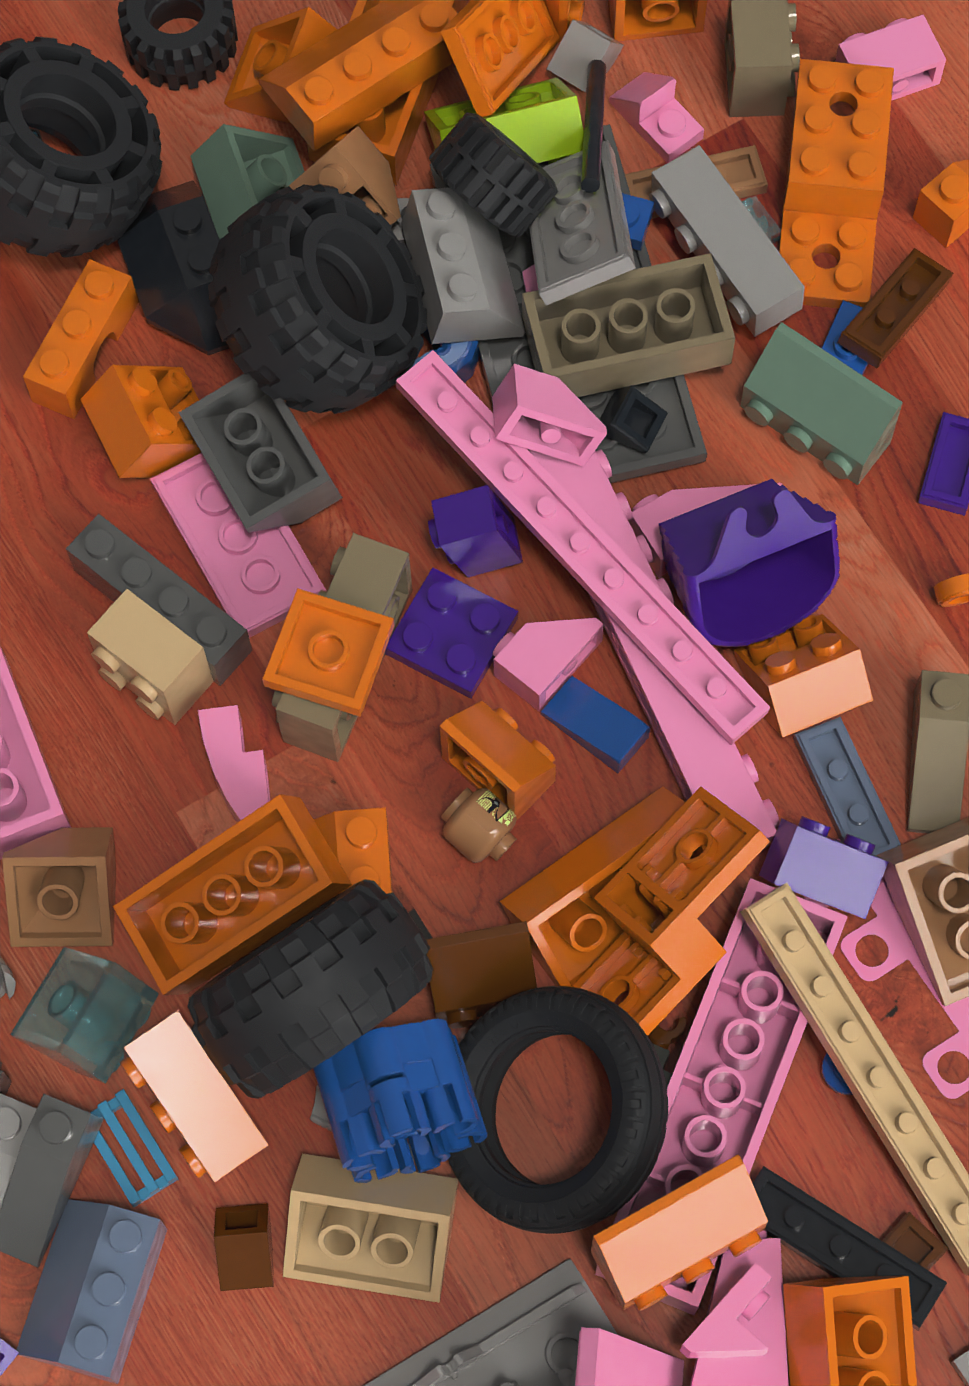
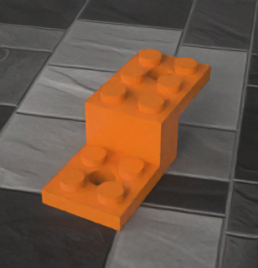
(836, 179)
(659, 905)

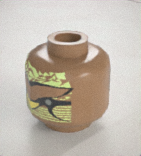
(479, 825)

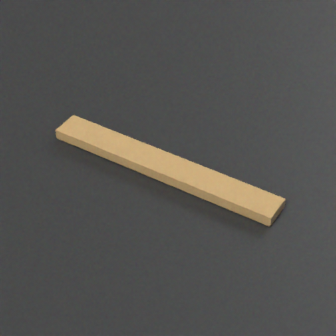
(865, 1063)

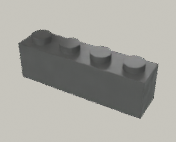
(118, 563)

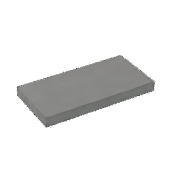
(581, 234)

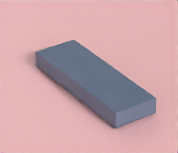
(845, 785)

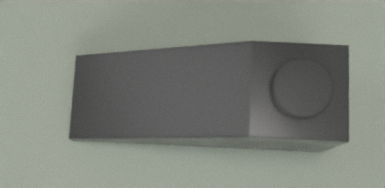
(44, 1177)

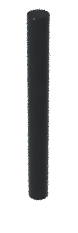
(593, 126)

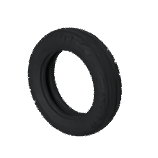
(636, 1117)

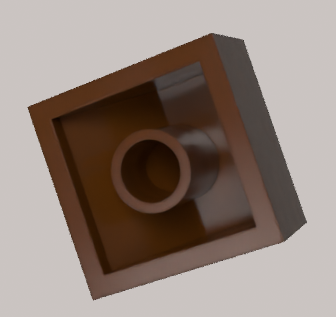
(479, 971)

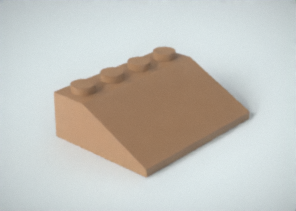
(932, 898)

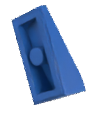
(597, 723)

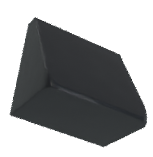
(632, 419)

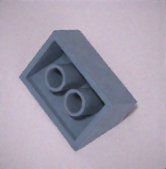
(92, 1289)

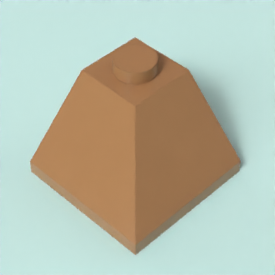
(62, 889)

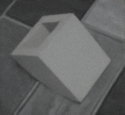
(578, 48)

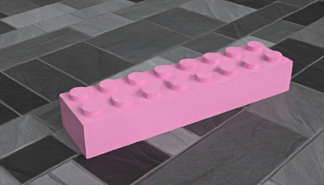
(729, 1069)

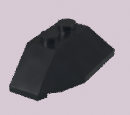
(170, 262)

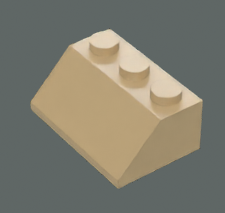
(371, 1234)

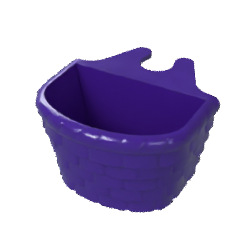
(751, 563)

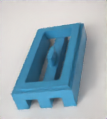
(106, 1111)

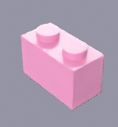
(902, 45)

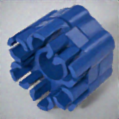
(398, 1088)

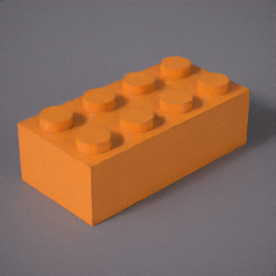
(232, 895)

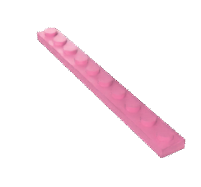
(584, 549)

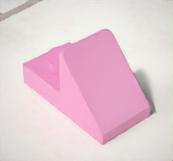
(656, 115)
(721, 1331)

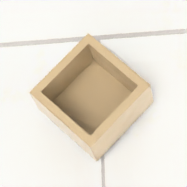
(149, 658)

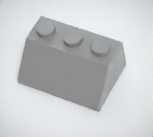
(460, 269)

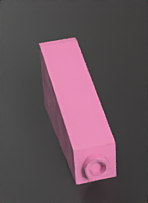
(766, 1325)

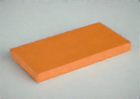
(498, 47)

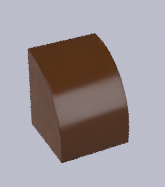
(244, 1247)

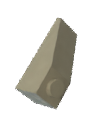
(938, 750)

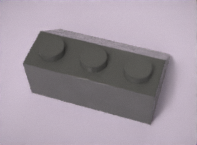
(259, 456)

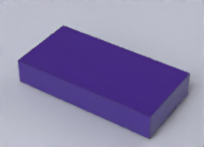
(948, 468)

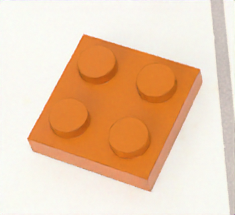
(328, 652)

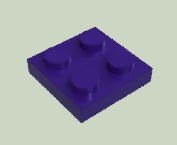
(451, 632)

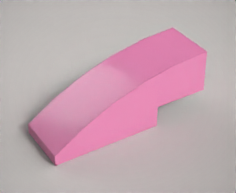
(238, 774)

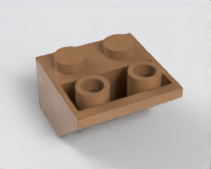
(356, 168)

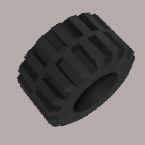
(179, 56)
(493, 174)

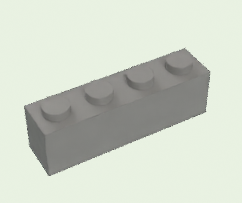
(715, 221)

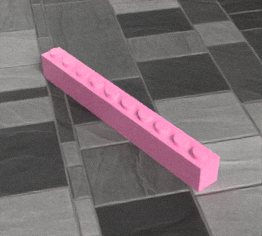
(688, 740)

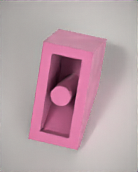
(545, 416)
(545, 656)

